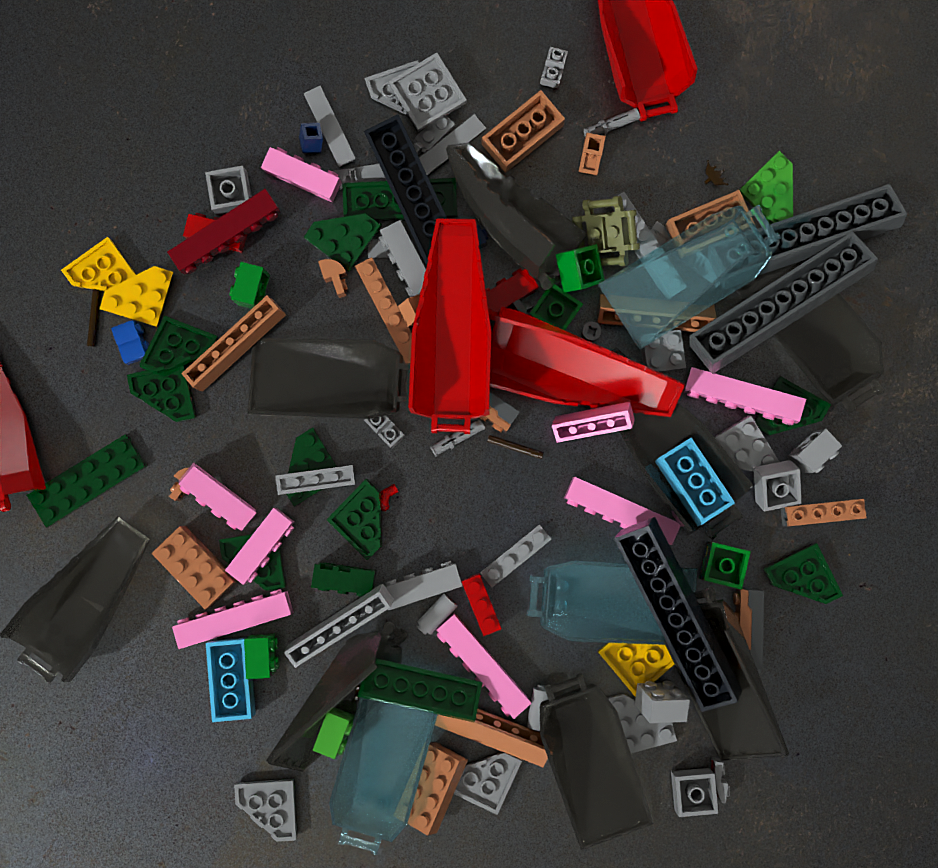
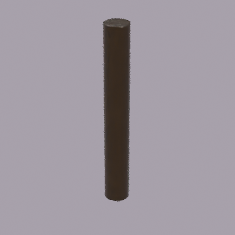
(93, 318)
(515, 447)

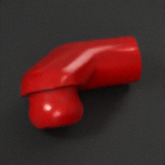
(386, 494)

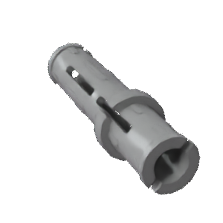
(604, 127)
(438, 447)

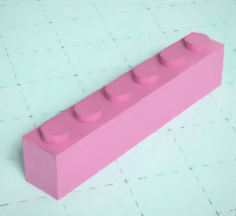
(744, 395)
(615, 507)
(234, 619)
(483, 665)

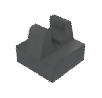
(517, 305)

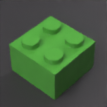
(334, 733)

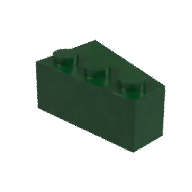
(343, 578)

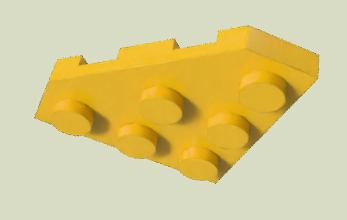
(99, 267)
(139, 296)
(637, 662)

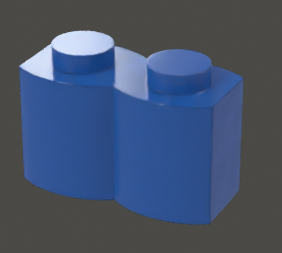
(130, 341)

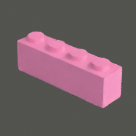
(300, 174)
(593, 422)
(216, 496)
(259, 546)

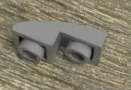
(554, 67)
(386, 430)
(722, 786)

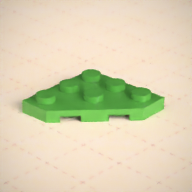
(772, 189)

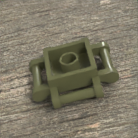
(609, 230)

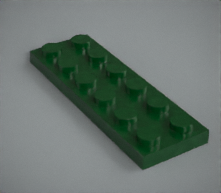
(380, 203)
(86, 481)
(422, 690)

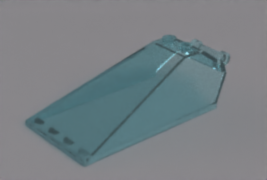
(689, 273)
(596, 603)
(380, 772)

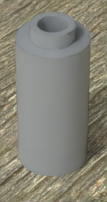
(436, 614)
(538, 695)

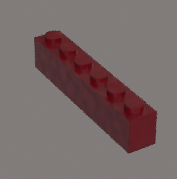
(224, 232)

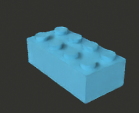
(694, 482)
(229, 689)

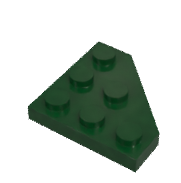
(344, 237)
(175, 346)
(164, 392)
(813, 411)
(308, 455)
(360, 519)
(805, 575)
(268, 577)

